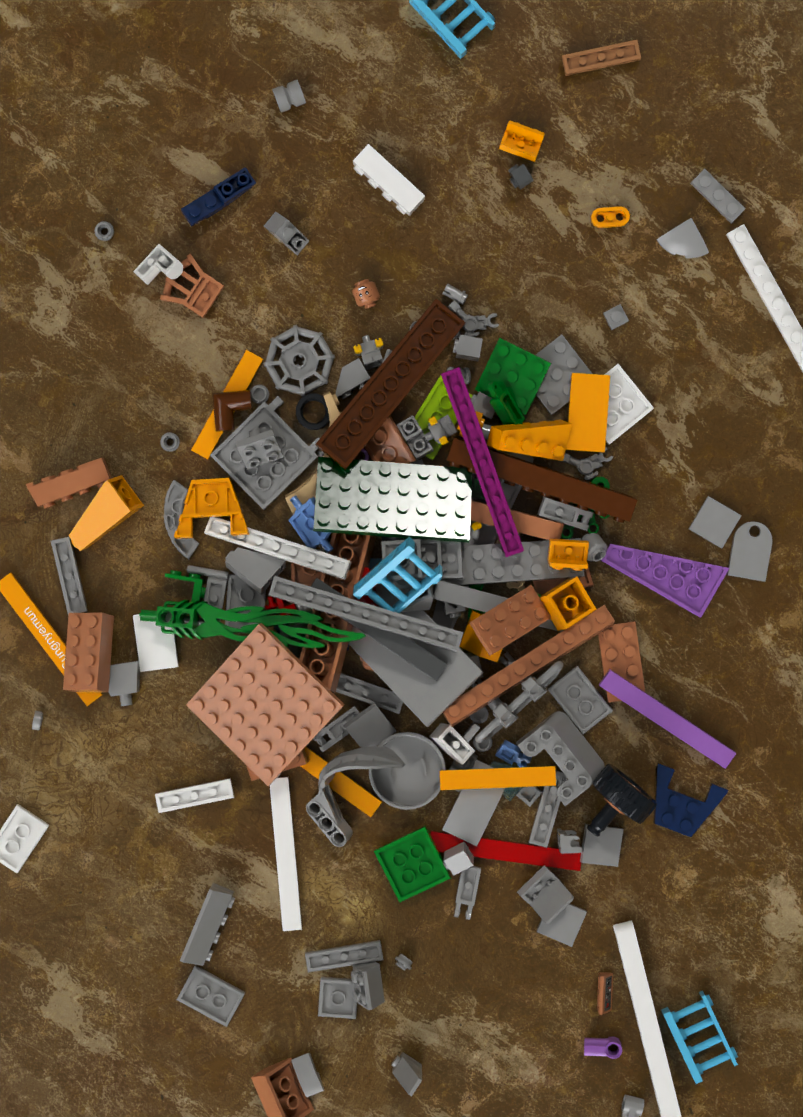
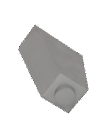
(254, 567)

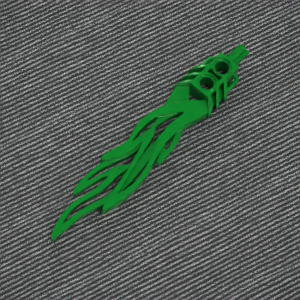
(213, 627)

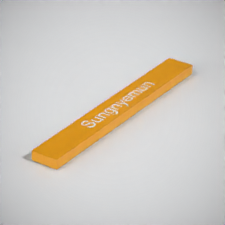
(39, 627)

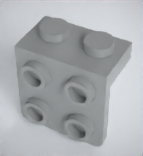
(546, 894)

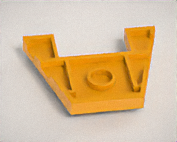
(211, 499)

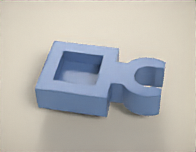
(511, 753)

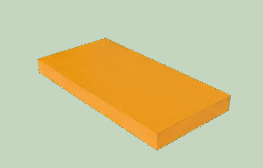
(588, 412)

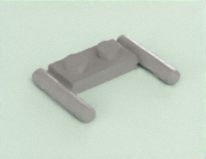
(215, 587)

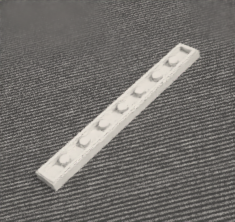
(280, 548)
(285, 854)

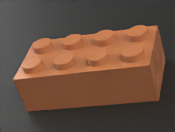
(88, 652)

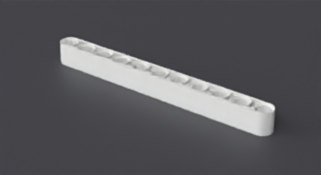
(647, 1019)

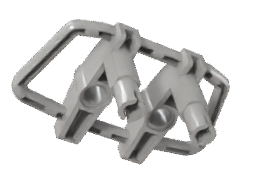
(507, 714)

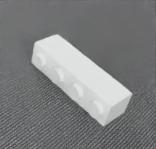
(388, 179)

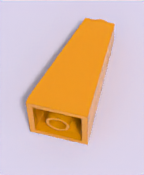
(107, 510)

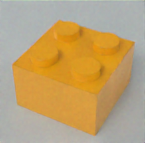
(567, 603)

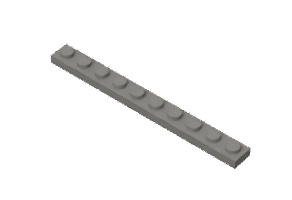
(365, 613)

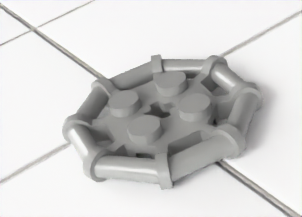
(300, 349)

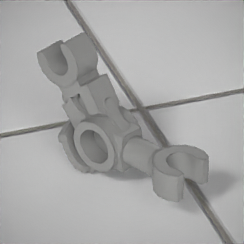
(472, 322)
(587, 465)

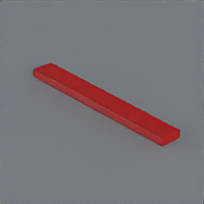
(511, 851)

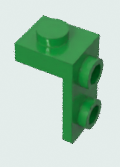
(198, 590)

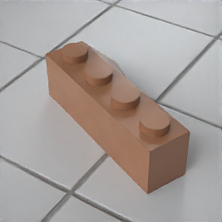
(69, 483)

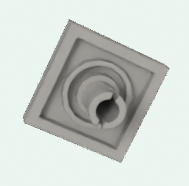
(259, 448)

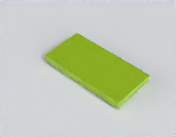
(437, 405)

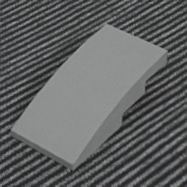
(433, 553)
(472, 811)

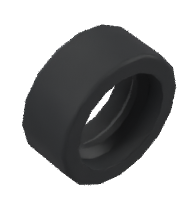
(299, 412)

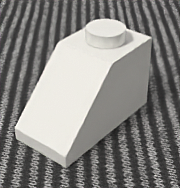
(451, 743)

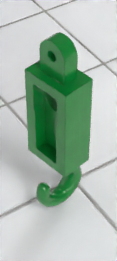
(505, 405)

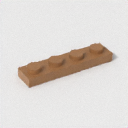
(601, 57)

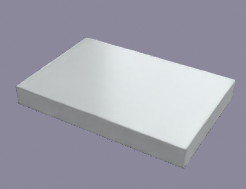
(154, 647)
(20, 837)

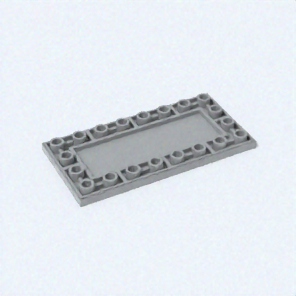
(416, 689)

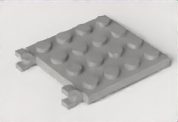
(272, 478)

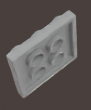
(556, 385)

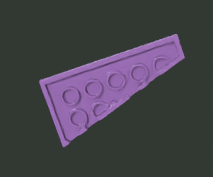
(677, 579)

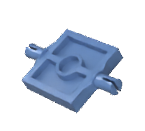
(303, 524)

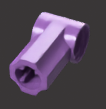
(600, 1046)

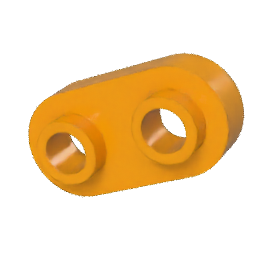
(609, 215)

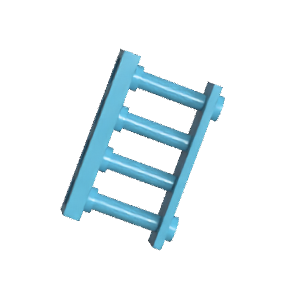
(446, 31)
(392, 563)
(681, 1035)

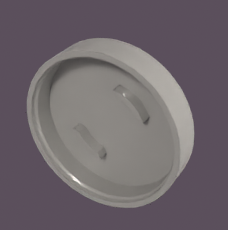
(418, 779)

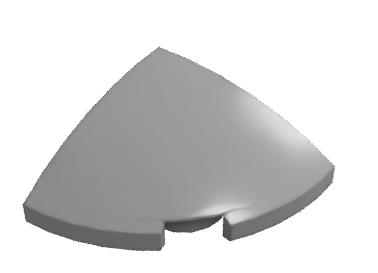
(684, 241)

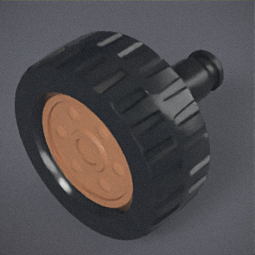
(622, 797)

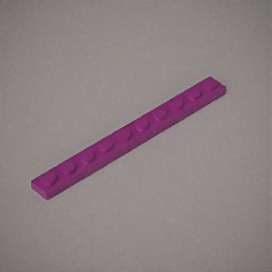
(482, 461)

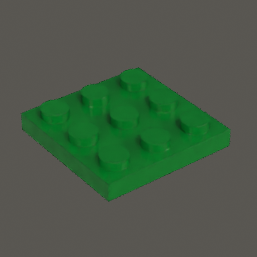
(515, 370)
(412, 863)

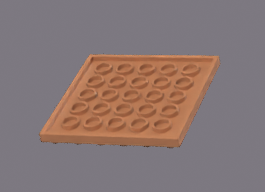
(265, 704)

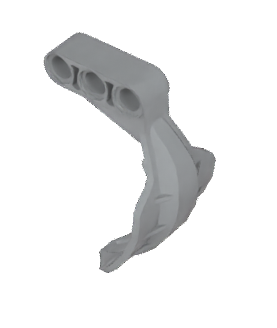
(362, 758)

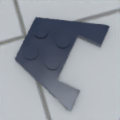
(681, 811)

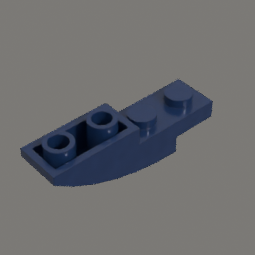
(218, 197)

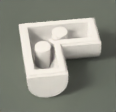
(159, 261)

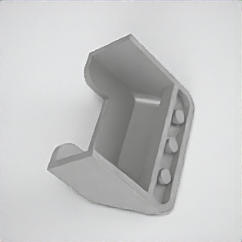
(568, 750)

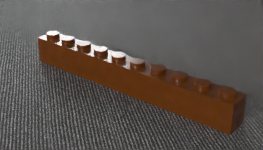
(550, 483)

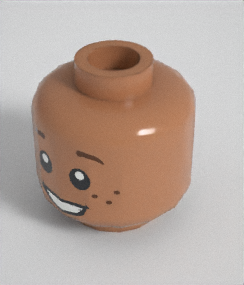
(365, 293)

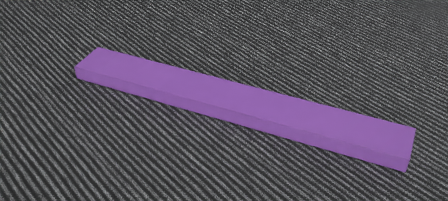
(667, 718)

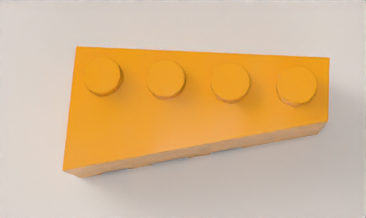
(538, 439)

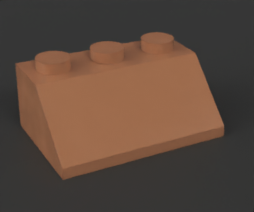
(281, 1091)

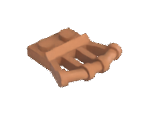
(201, 295)

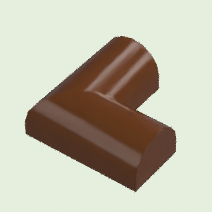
(224, 405)

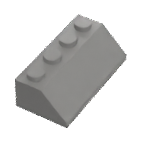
(207, 925)

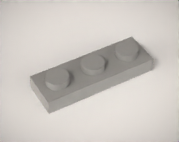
(717, 196)

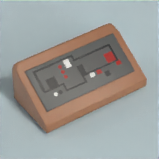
(604, 993)

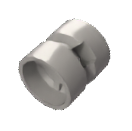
(287, 96)

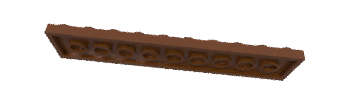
(390, 384)

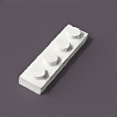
(194, 795)

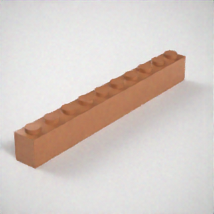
(528, 665)

